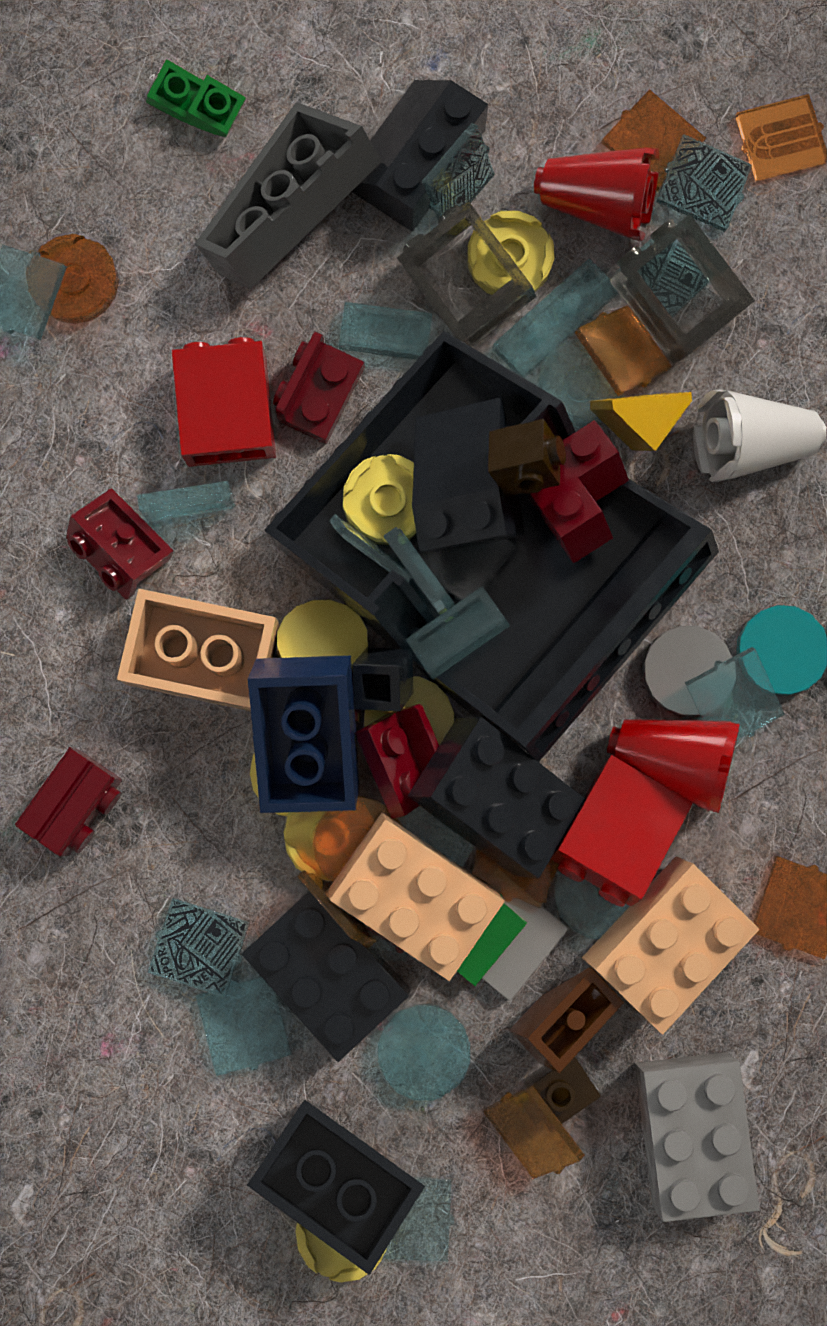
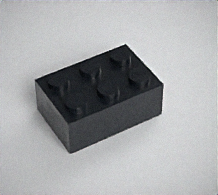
(497, 797)
(326, 976)
(336, 1186)

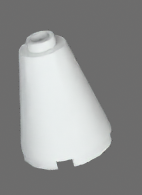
(752, 434)

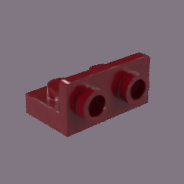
(317, 388)
(116, 543)
(397, 754)

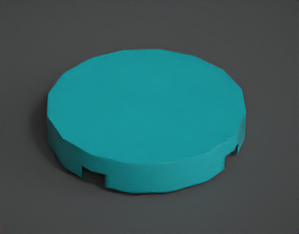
(789, 646)

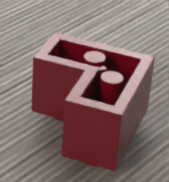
(571, 509)

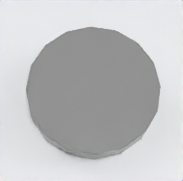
(675, 660)

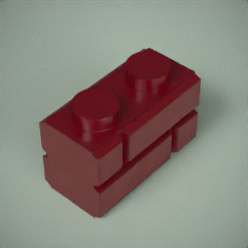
(70, 803)

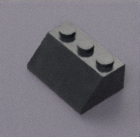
(413, 142)

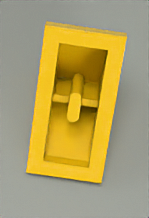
(644, 419)

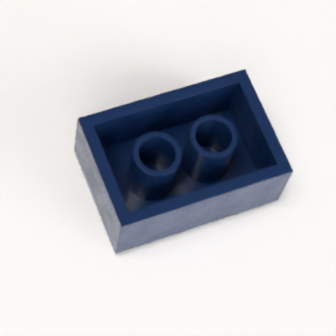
(304, 734)

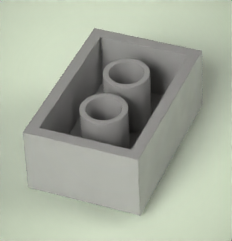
(696, 1137)

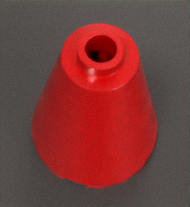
(602, 188)
(680, 754)

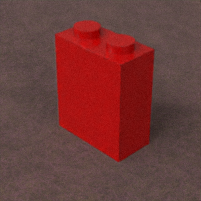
(223, 402)
(621, 833)

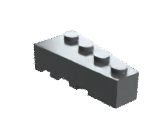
(286, 193)

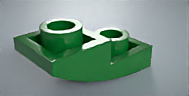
(193, 101)

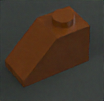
(566, 1019)

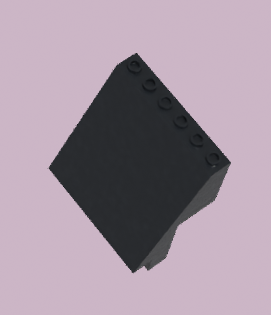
(564, 618)

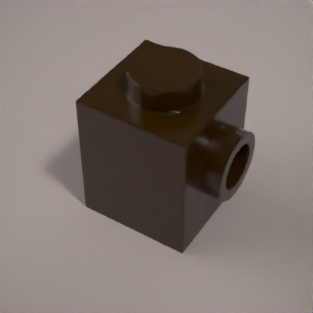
(525, 458)
(565, 1091)

